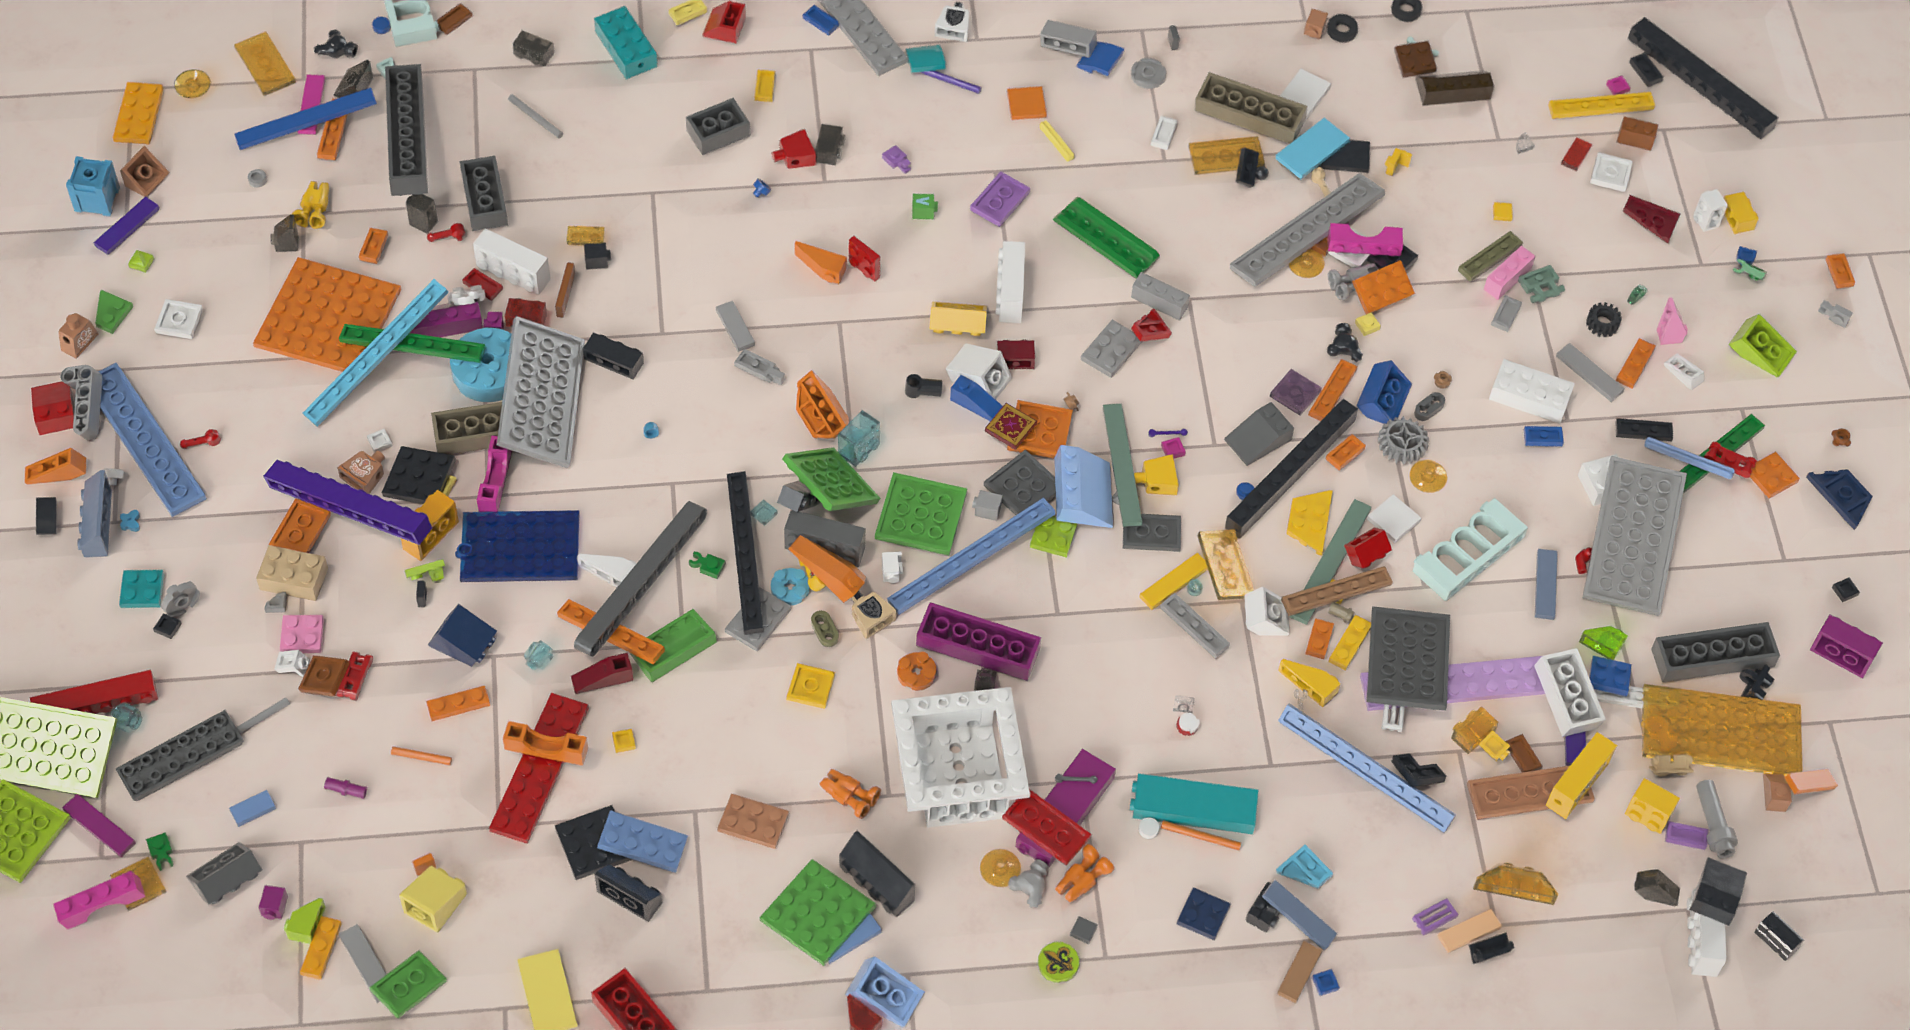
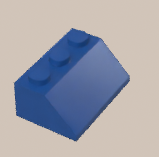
(1384, 392)

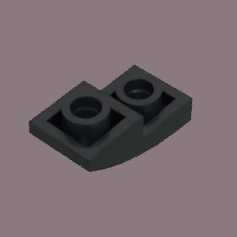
(46, 515)

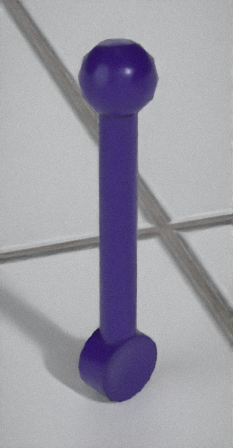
(1152, 432)

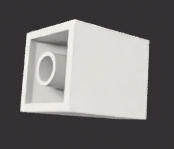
(981, 366)

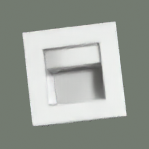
(891, 566)

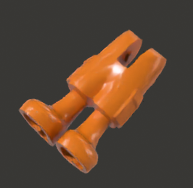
(842, 789)
(1083, 880)

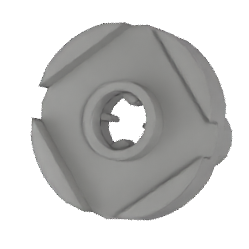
(180, 598)

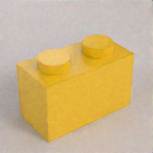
(1740, 213)

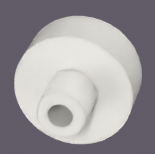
(113, 474)

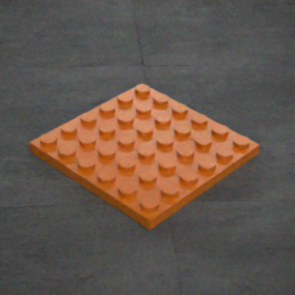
(316, 306)

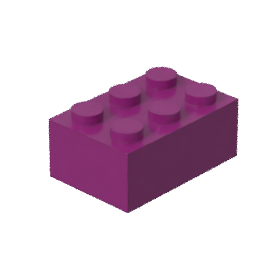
(1846, 646)

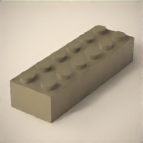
(1250, 108)

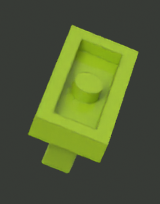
(434, 569)

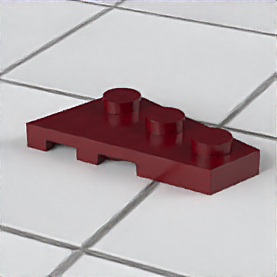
(1652, 217)

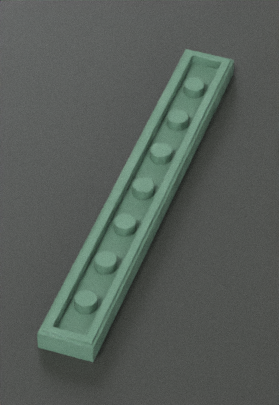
(1122, 465)
(1335, 551)

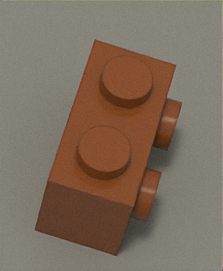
(1637, 133)

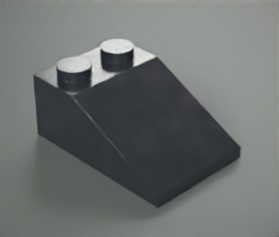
(1718, 891)

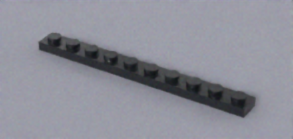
(745, 553)

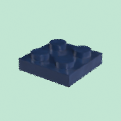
(1203, 913)

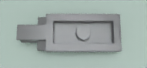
(759, 367)

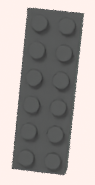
(1715, 652)

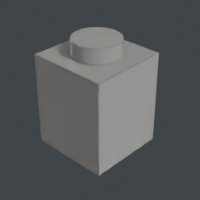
(987, 505)

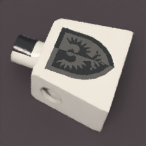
(953, 23)

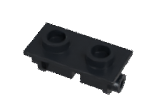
(1490, 948)

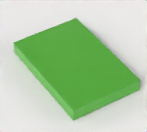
(408, 984)

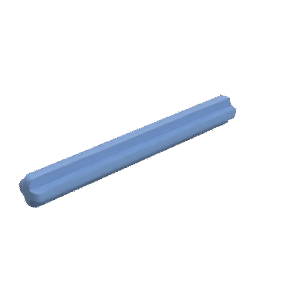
(1689, 458)

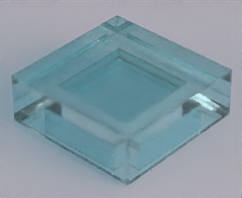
(763, 512)

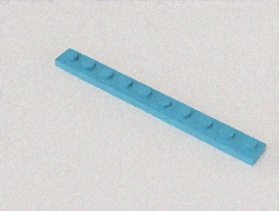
(375, 352)

